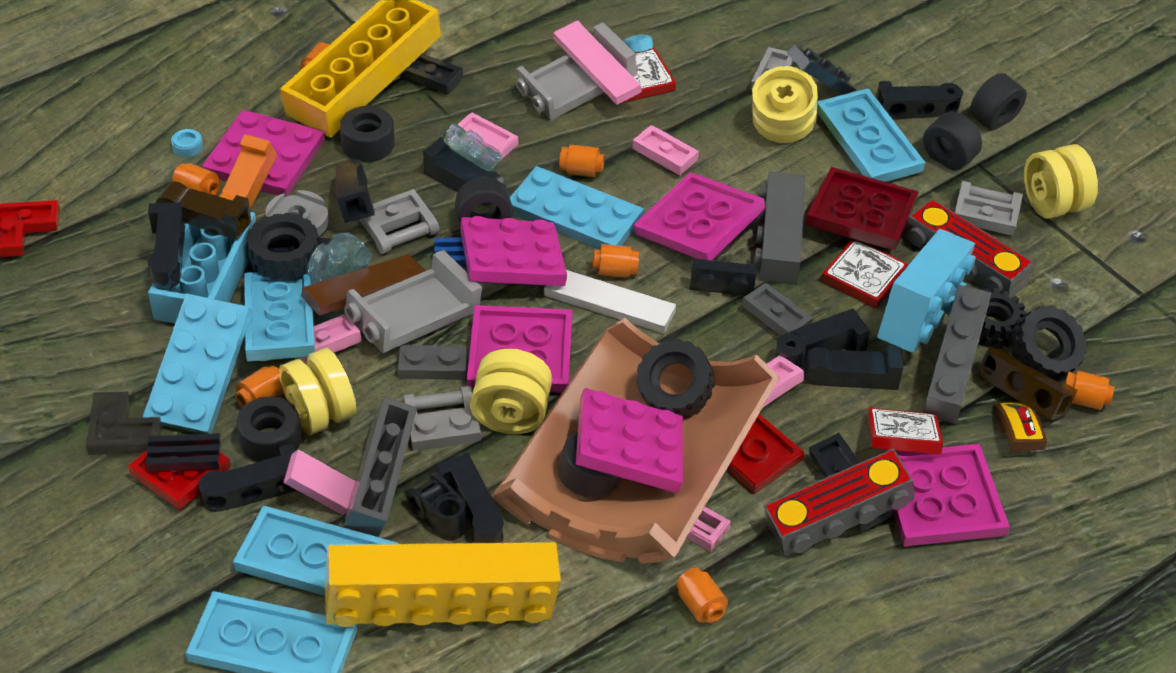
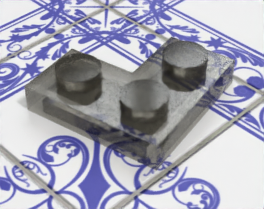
(113, 430)

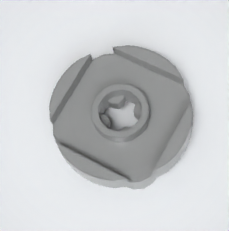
(302, 203)

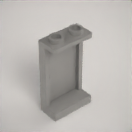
(565, 84)
(414, 304)

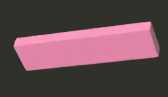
(597, 62)

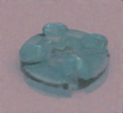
(470, 144)
(344, 249)

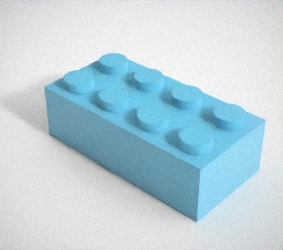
(209, 270)
(926, 291)

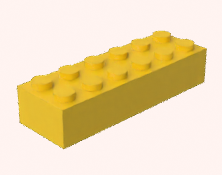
(360, 63)
(441, 583)

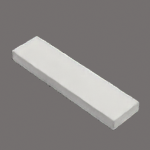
(613, 301)

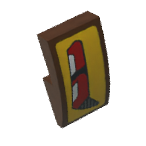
(1021, 426)

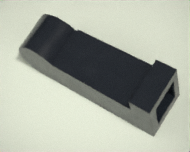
(918, 101)
(452, 168)
(353, 191)
(169, 225)
(832, 333)
(854, 368)
(247, 483)
(479, 505)

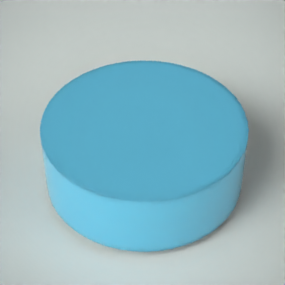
(639, 43)
(187, 143)

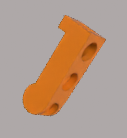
(250, 169)

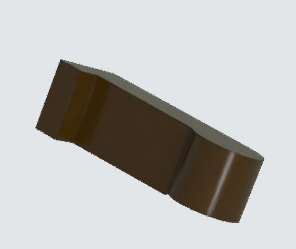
(210, 211)
(1026, 384)

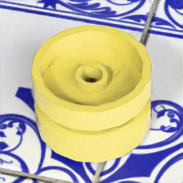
(784, 104)
(1060, 181)
(318, 390)
(511, 391)

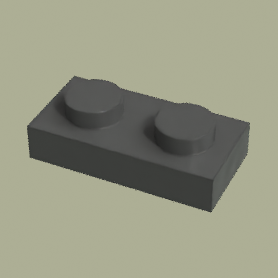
(775, 310)
(432, 362)

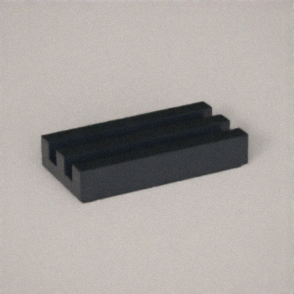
(183, 447)

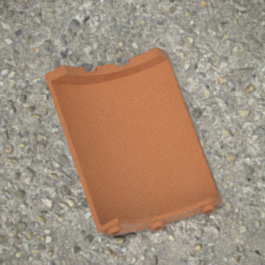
(635, 516)

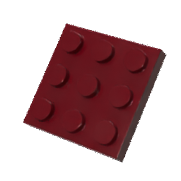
(862, 208)

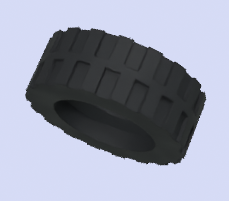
(280, 228)
(1066, 331)
(671, 353)

